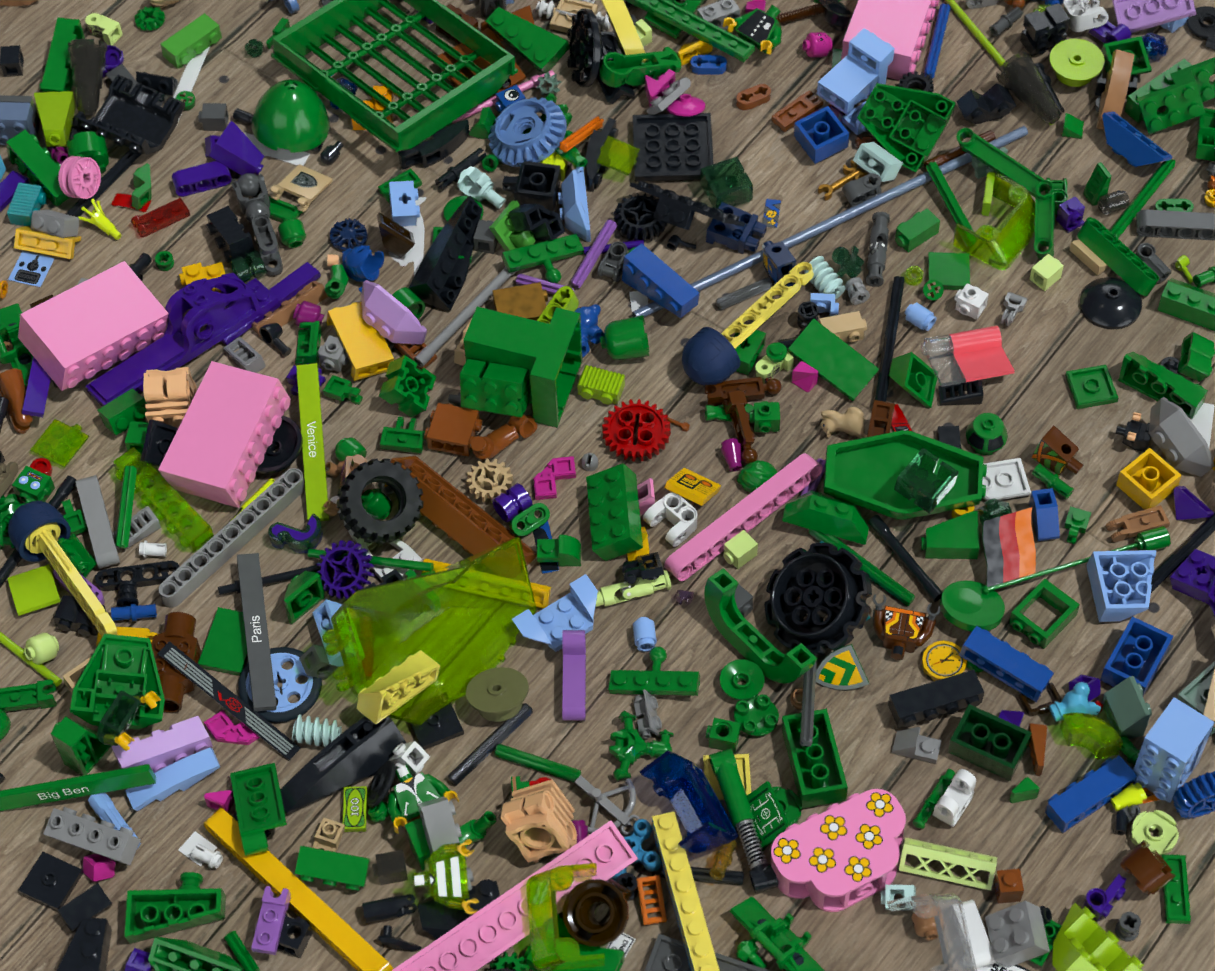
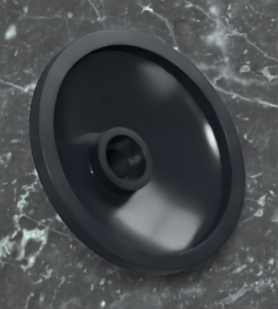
(1108, 310)
(289, 443)

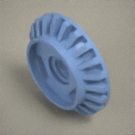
(513, 146)

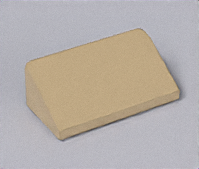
(1088, 257)

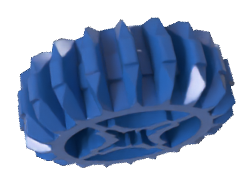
(1196, 797)

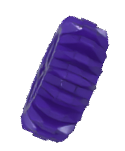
(349, 561)

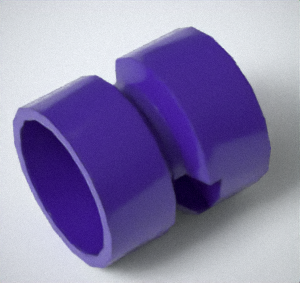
(510, 504)

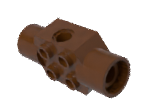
(180, 631)

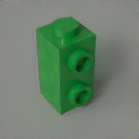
(917, 230)

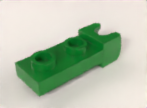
(28, 696)

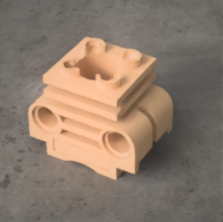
(168, 394)
(540, 821)

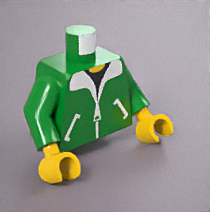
(413, 791)

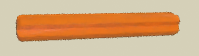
(580, 134)

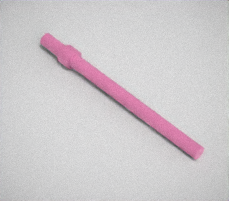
(533, 82)

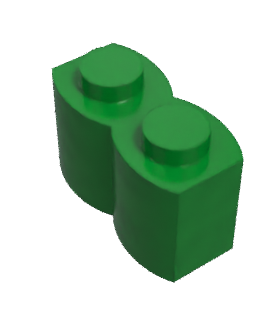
(1196, 357)

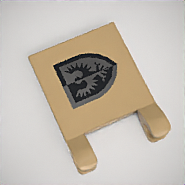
(302, 183)

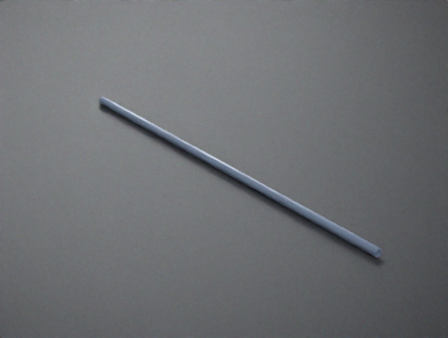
(837, 219)

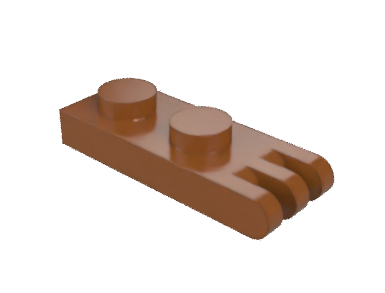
(796, 110)

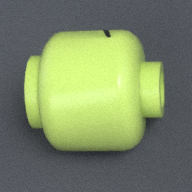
(41, 648)

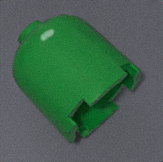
(626, 338)

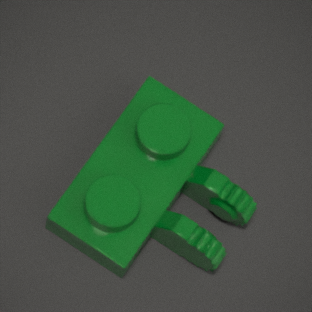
(403, 439)

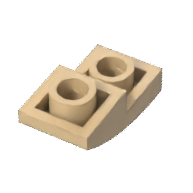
(328, 835)

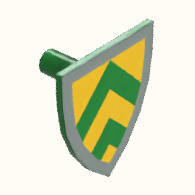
(841, 670)

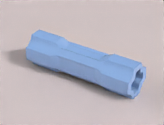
(106, 811)

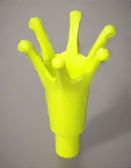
(100, 220)

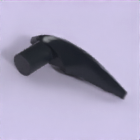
(395, 943)

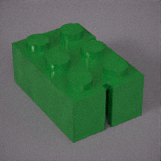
(499, 391)

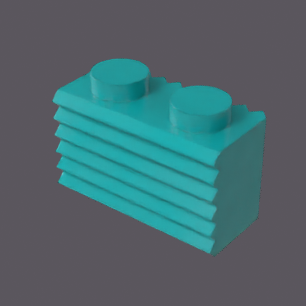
(24, 202)

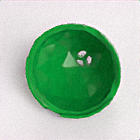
(290, 117)

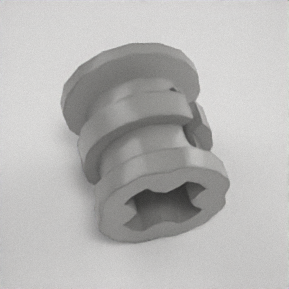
(856, 291)

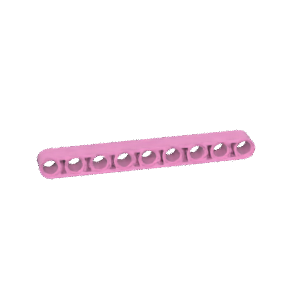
(743, 516)

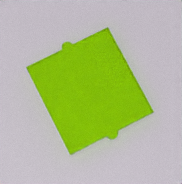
(618, 155)

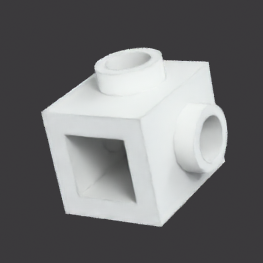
(971, 301)
(410, 755)

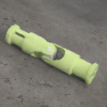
(640, 588)

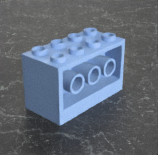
(1172, 749)

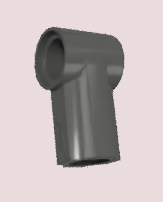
(1146, 253)

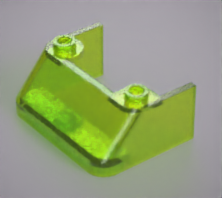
(1001, 245)
(547, 948)

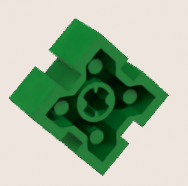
(407, 386)

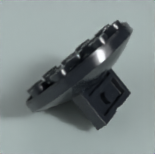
(588, 47)

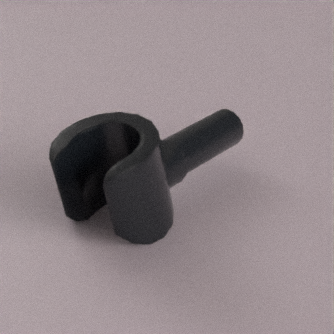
(675, 240)

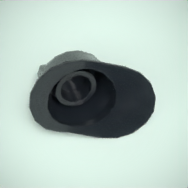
(836, 14)

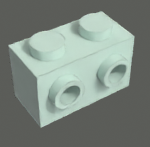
(877, 161)

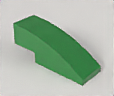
(1206, 136)

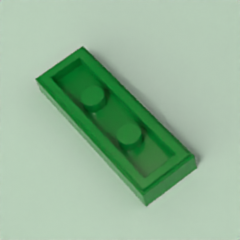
(1176, 891)

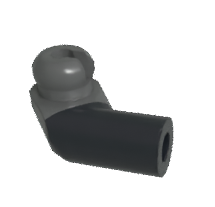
(1125, 816)

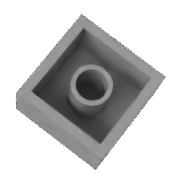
(1017, 934)

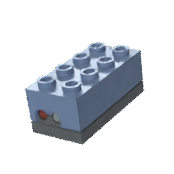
(17, 115)

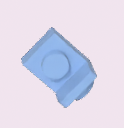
(825, 303)

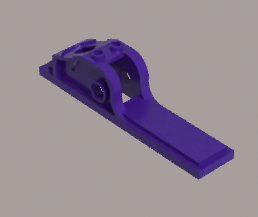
(183, 335)

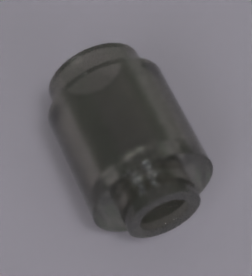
(1113, 202)

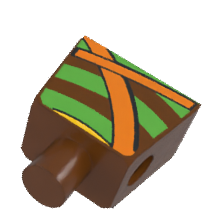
(1057, 452)

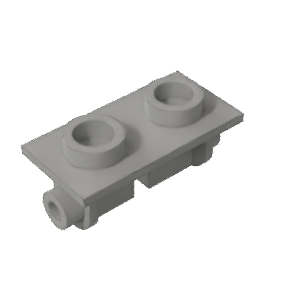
(646, 707)

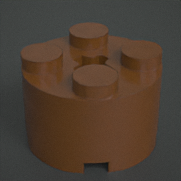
(1147, 867)

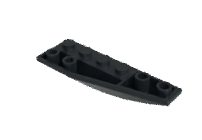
(441, 272)
(342, 763)

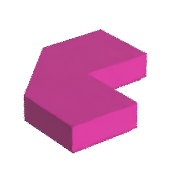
(556, 469)
(225, 731)

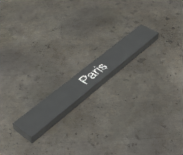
(256, 632)

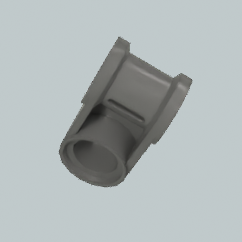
(861, 190)
(612, 263)

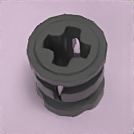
(1124, 931)

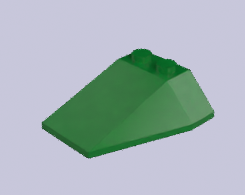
(118, 665)

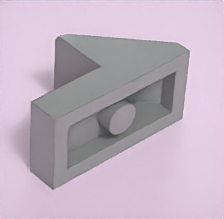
(915, 746)

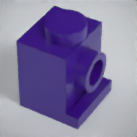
(1070, 214)

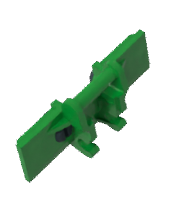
(9, 328)
(776, 936)

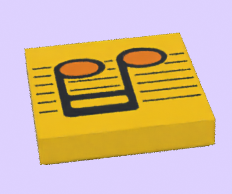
(692, 486)

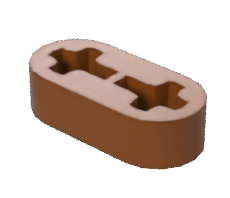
(754, 97)

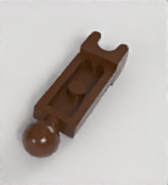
(752, 387)
(740, 420)

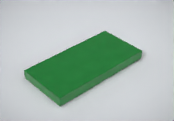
(833, 359)

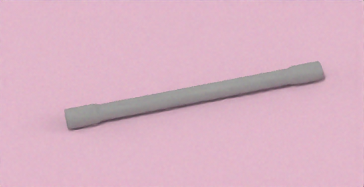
(429, 351)

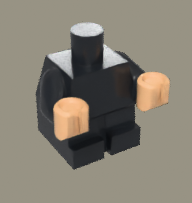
(1135, 434)

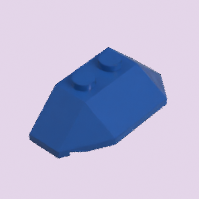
(1130, 142)

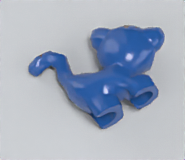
(589, 330)

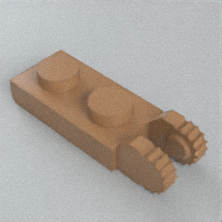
(1137, 522)

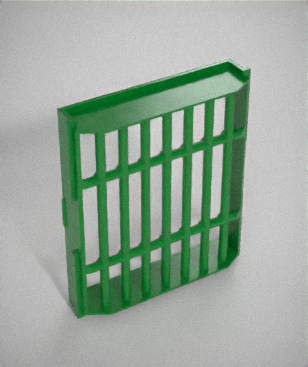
(340, 15)

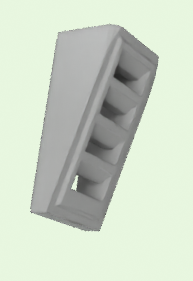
(245, 357)
(147, 529)

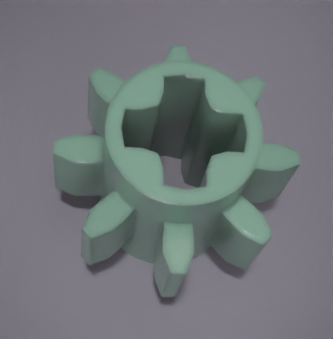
(550, 79)

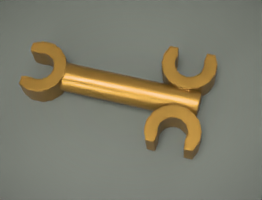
(851, 174)

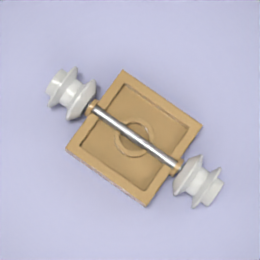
(563, 13)

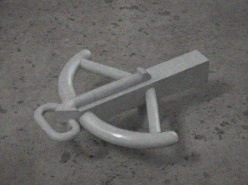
(622, 818)

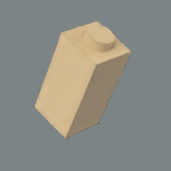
(847, 326)

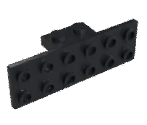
(681, 209)

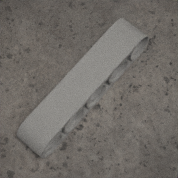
(97, 521)

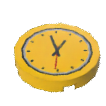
(943, 660)

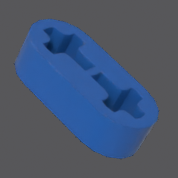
(708, 64)

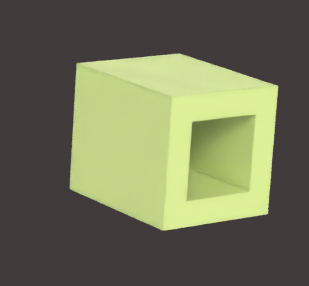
(1046, 272)
(740, 549)

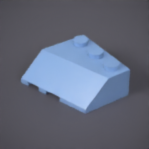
(1121, 582)

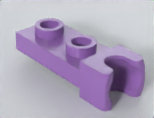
(270, 921)

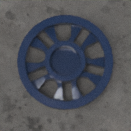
(348, 234)

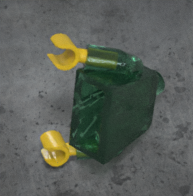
(120, 716)

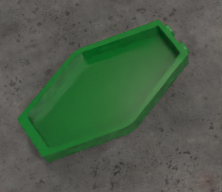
(868, 468)

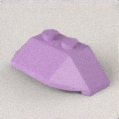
(390, 316)

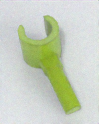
(1181, 264)

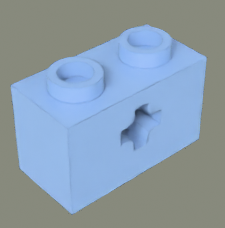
(401, 193)

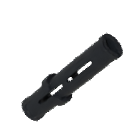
(453, 173)

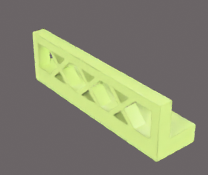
(949, 855)

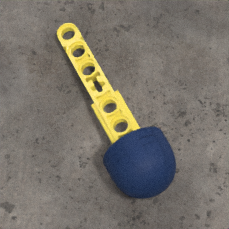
(712, 356)
(35, 535)

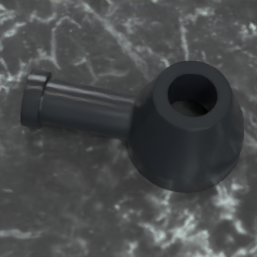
(271, 333)

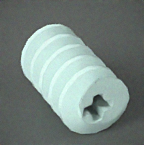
(824, 279)
(315, 731)

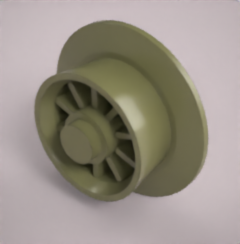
(497, 693)

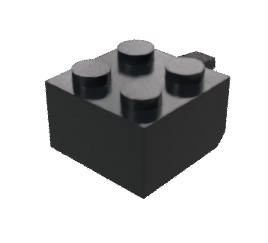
(535, 184)

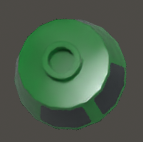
(986, 433)

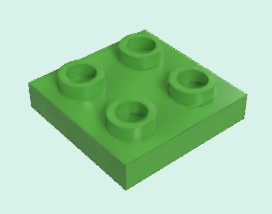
(505, 232)

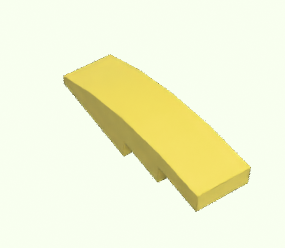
(623, 27)

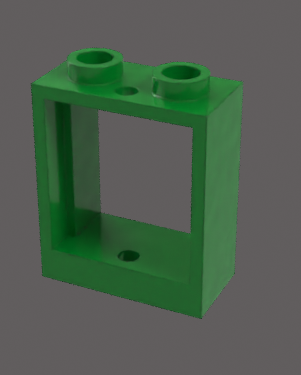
(1056, 599)

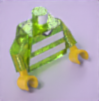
(447, 876)

